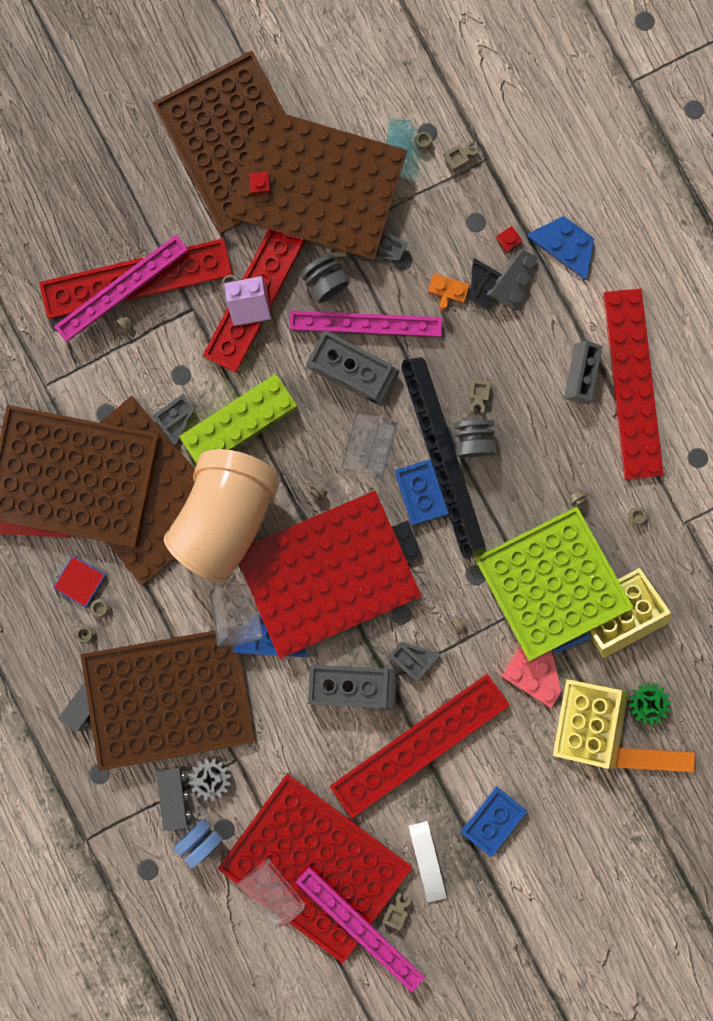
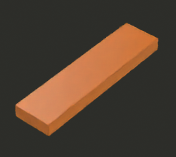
(655, 759)

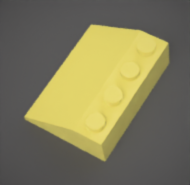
(647, 616)
(590, 724)

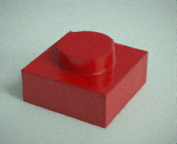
(259, 183)
(509, 239)

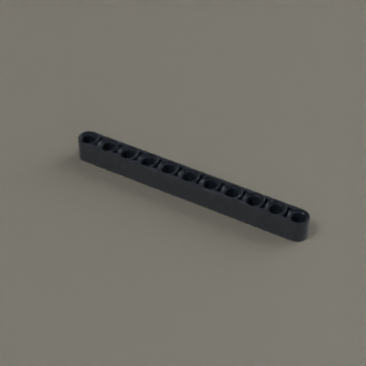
(443, 457)

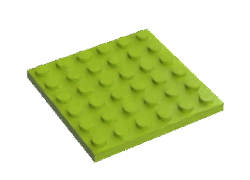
(553, 583)

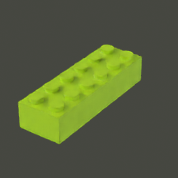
(241, 419)

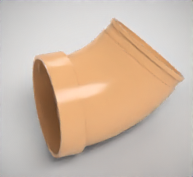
(222, 513)

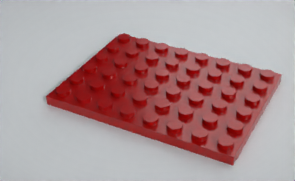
(328, 574)
(305, 831)

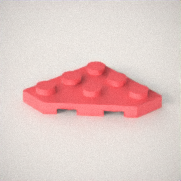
(534, 676)

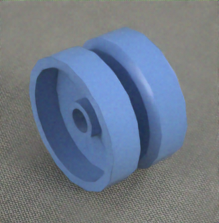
(199, 845)

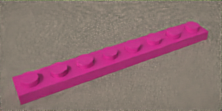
(121, 288)
(365, 324)
(360, 929)

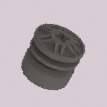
(325, 278)
(475, 439)

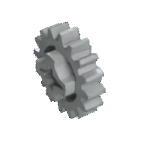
(208, 770)

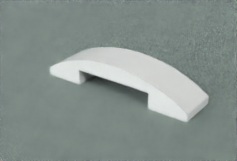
(427, 861)

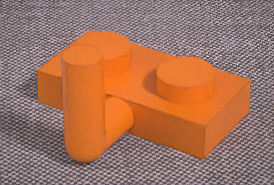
(447, 289)

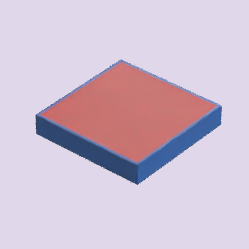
(79, 581)

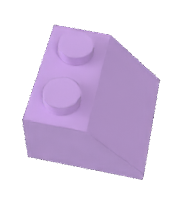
(248, 301)

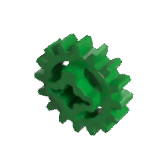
(654, 698)

